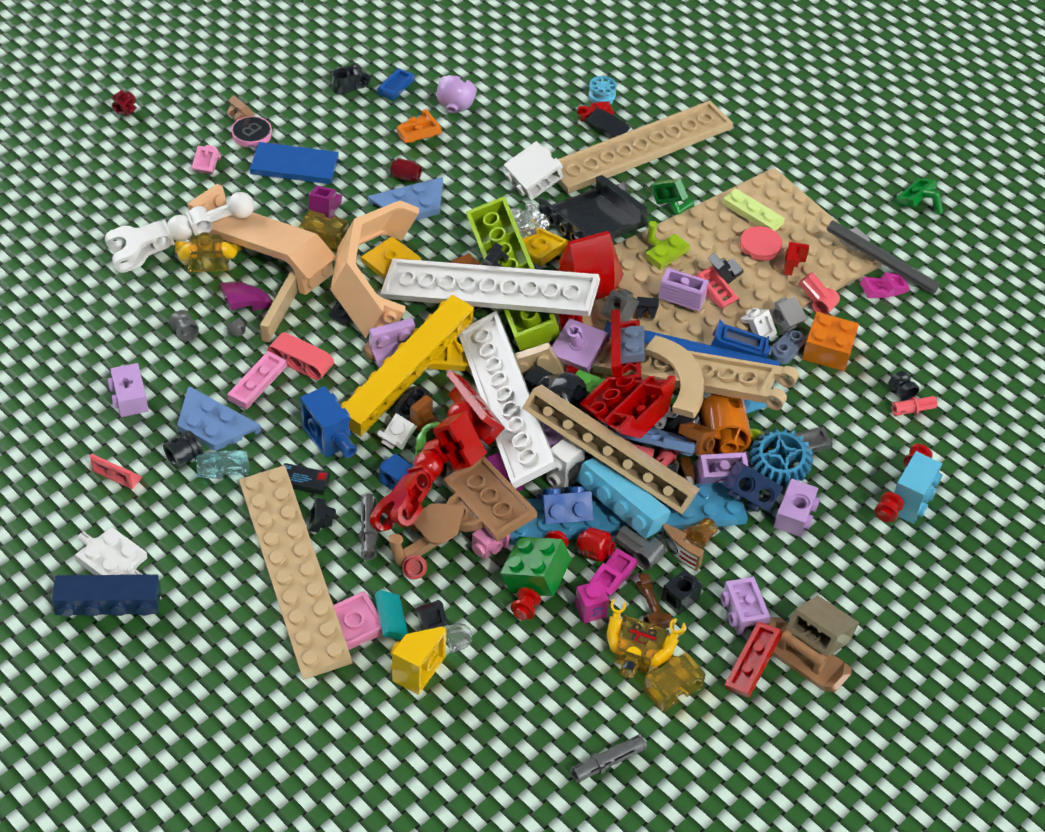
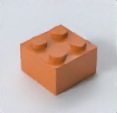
(830, 341)

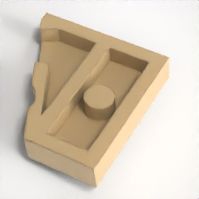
(542, 356)

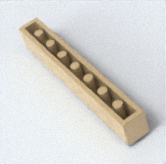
(611, 448)

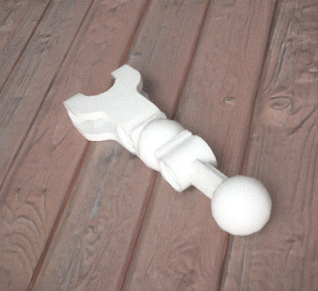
(141, 242)

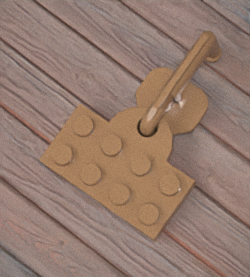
(479, 501)

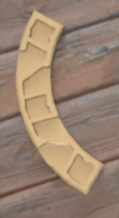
(687, 370)

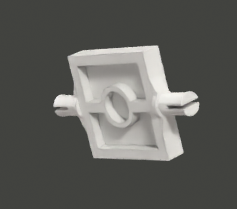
(110, 554)

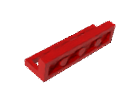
(617, 366)
(486, 423)

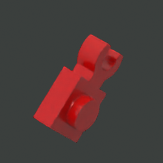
(585, 111)

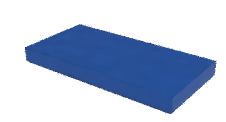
(294, 163)

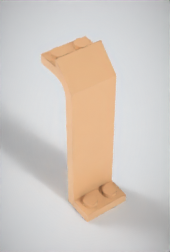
(298, 247)

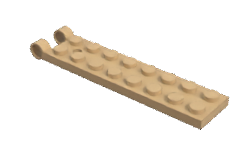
(721, 376)

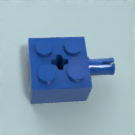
(326, 423)

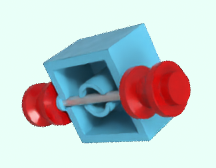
(913, 488)

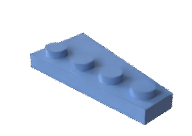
(664, 440)

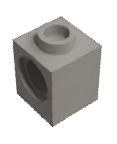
(788, 314)

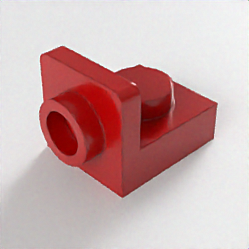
(794, 254)

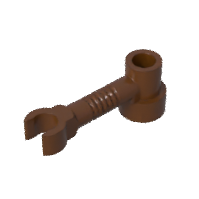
(656, 616)

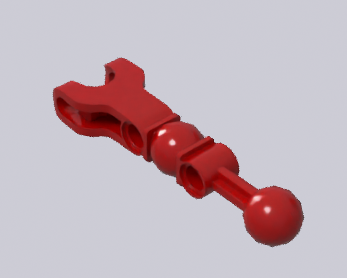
(413, 487)

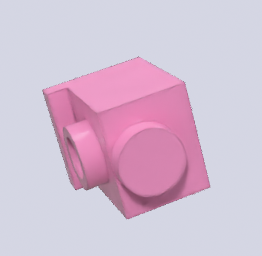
(485, 545)

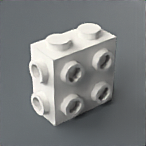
(533, 170)

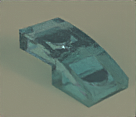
(215, 464)

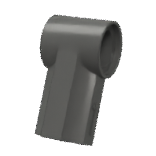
(644, 550)

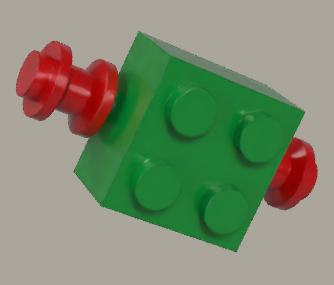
(535, 570)

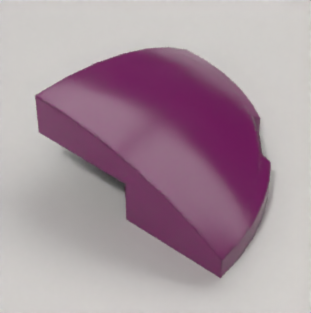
(243, 295)

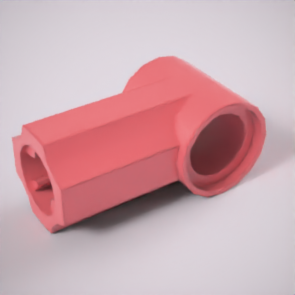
(823, 298)

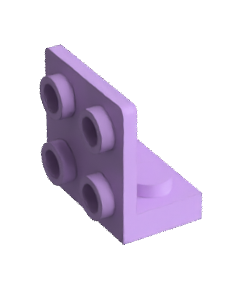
(387, 338)

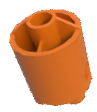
(730, 422)

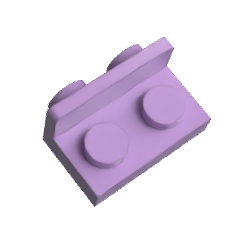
(744, 604)

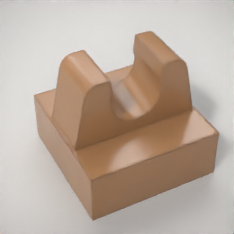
(240, 108)

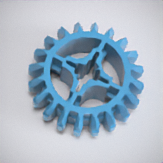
(790, 450)

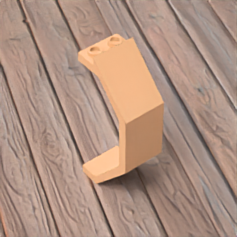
(349, 283)

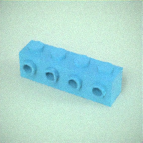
(623, 497)

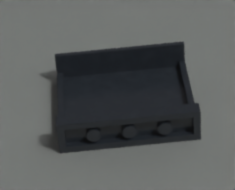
(596, 211)

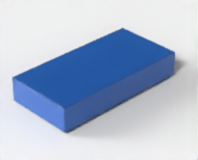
(395, 84)

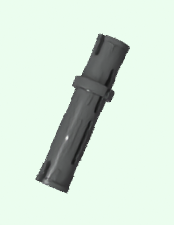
(368, 535)
(600, 762)

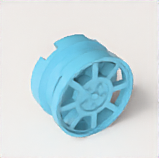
(602, 90)

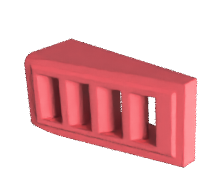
(716, 279)

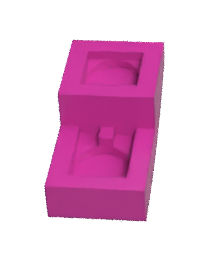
(888, 286)
(615, 571)

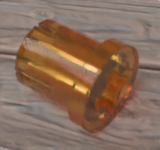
(701, 533)

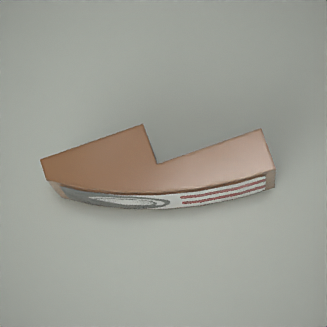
(675, 543)

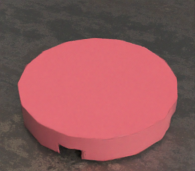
(761, 243)

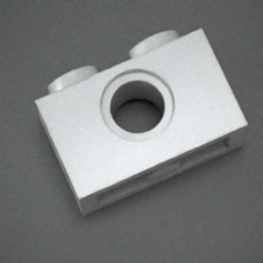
(569, 462)

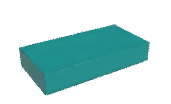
(391, 614)

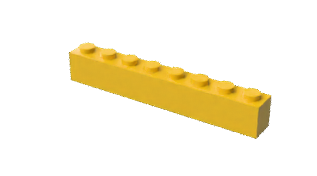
(407, 363)

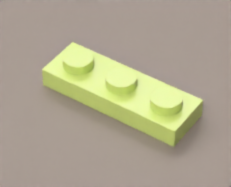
(752, 210)

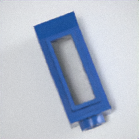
(740, 340)

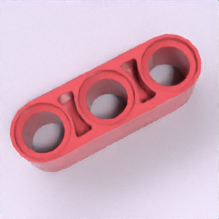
(302, 356)

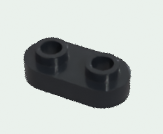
(408, 399)

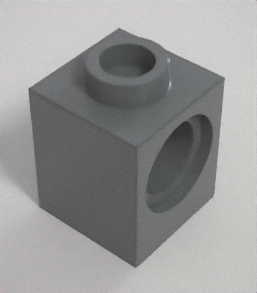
(613, 302)

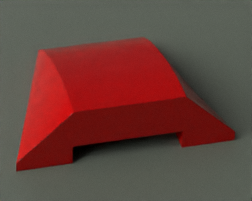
(594, 256)
(630, 404)

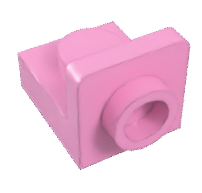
(206, 159)

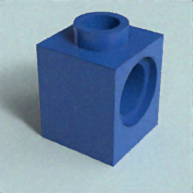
(393, 470)

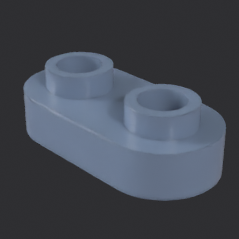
(788, 346)

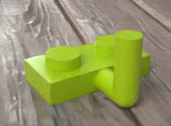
(666, 251)

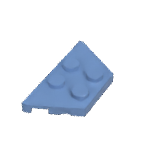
(424, 195)
(212, 421)

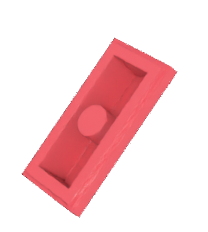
(114, 472)

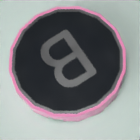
(251, 131)

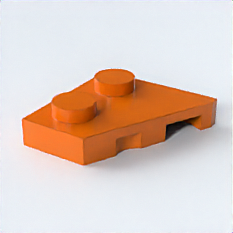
(419, 128)

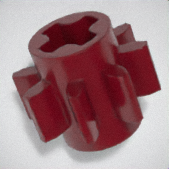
(123, 102)

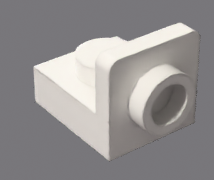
(760, 322)
(397, 432)

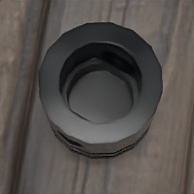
(182, 449)

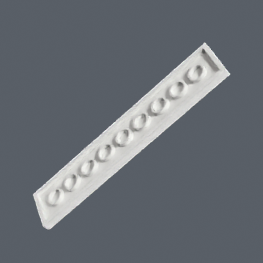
(492, 286)
(505, 392)

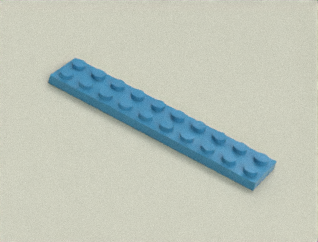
(709, 502)

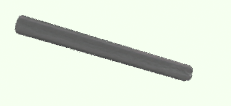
(883, 257)

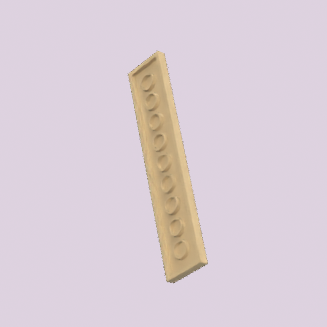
(642, 145)
(295, 573)

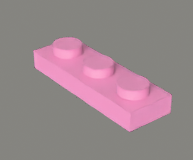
(257, 380)

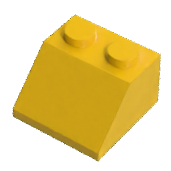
(418, 658)

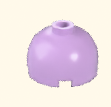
(455, 94)

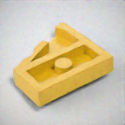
(451, 358)

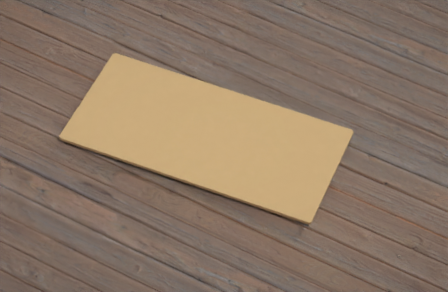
(718, 230)

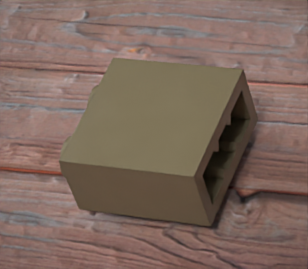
(822, 626)

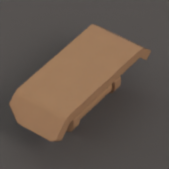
(822, 671)

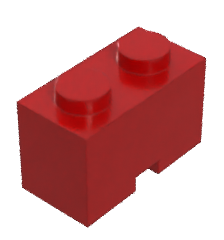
(460, 441)

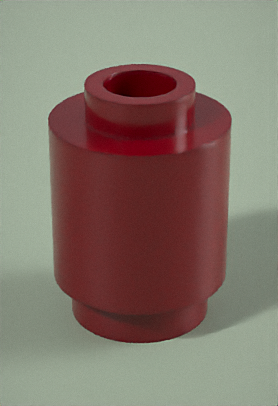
(406, 170)

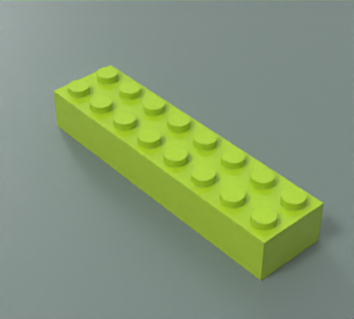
(496, 223)

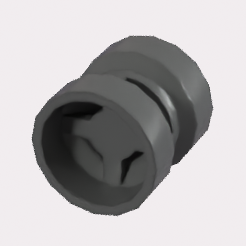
(183, 325)

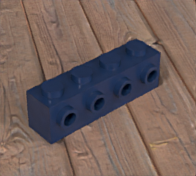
(106, 595)

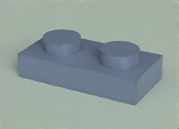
(632, 344)

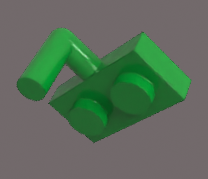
(918, 191)
(671, 192)

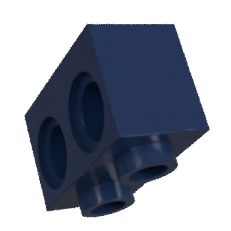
(753, 484)

